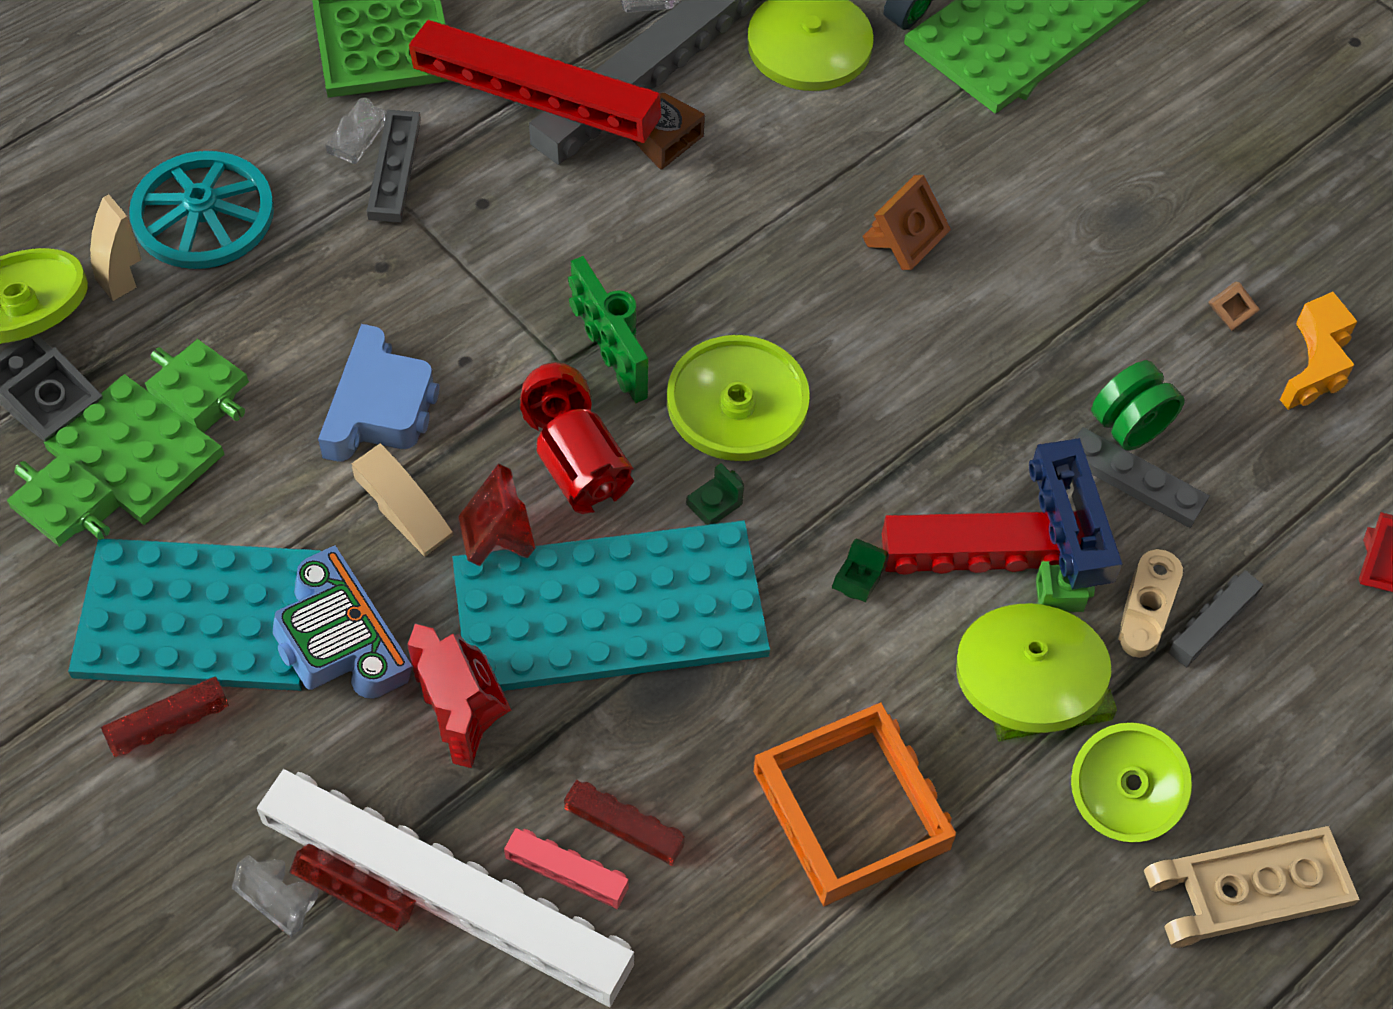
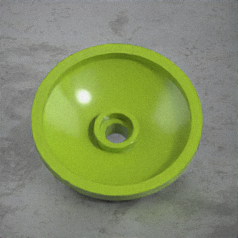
(1102, 786)

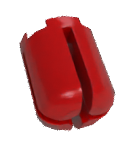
(584, 459)

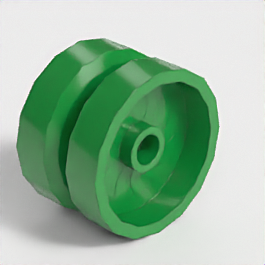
(1137, 405)

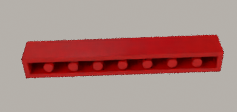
(536, 81)

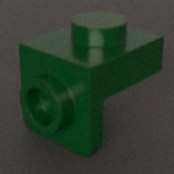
(860, 570)

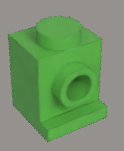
(1056, 591)

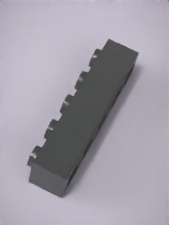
(1214, 618)

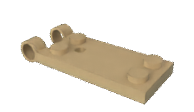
(1271, 879)

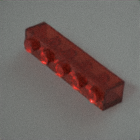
(164, 716)
(624, 822)
(352, 886)

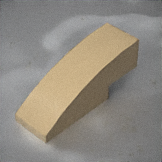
(113, 249)
(401, 499)

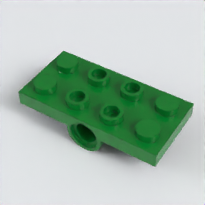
(612, 323)

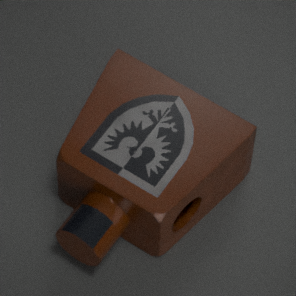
(674, 133)

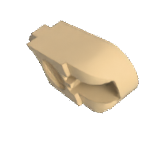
(1142, 627)

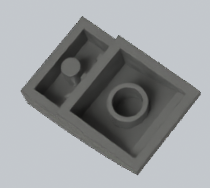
(42, 387)

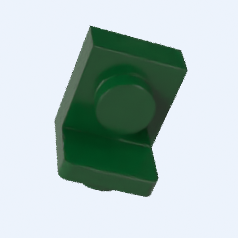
(717, 496)

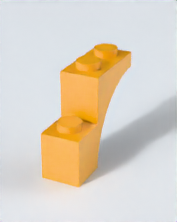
(1326, 330)

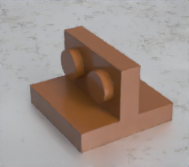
(909, 223)

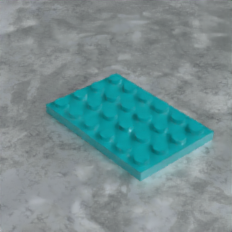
(186, 614)

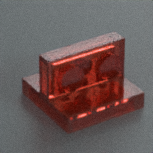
(496, 518)

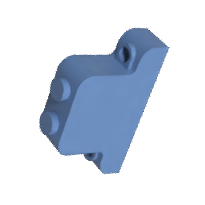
(377, 399)

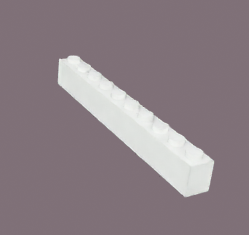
(449, 887)

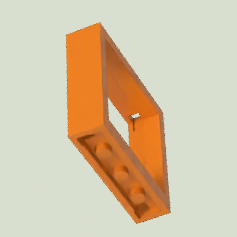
(905, 766)

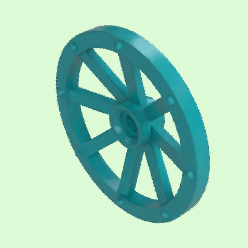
(201, 204)

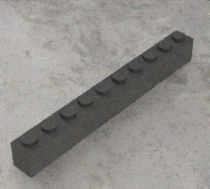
(644, 63)

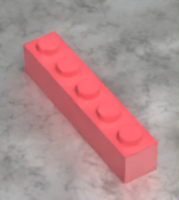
(567, 867)

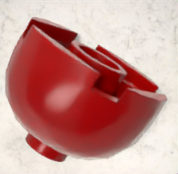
(552, 391)

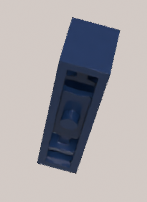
(1097, 557)

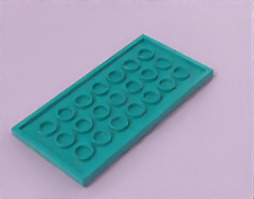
(614, 605)

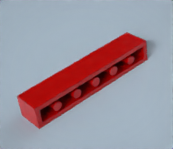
(969, 542)

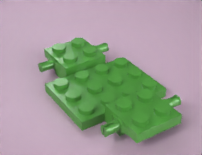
(132, 446)

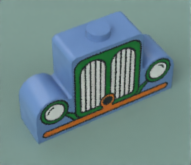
(338, 630)

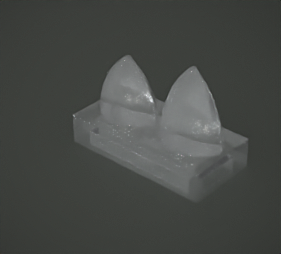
(356, 131)
(263, 888)

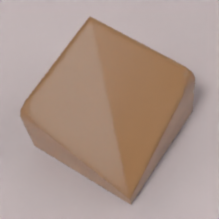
(1234, 305)

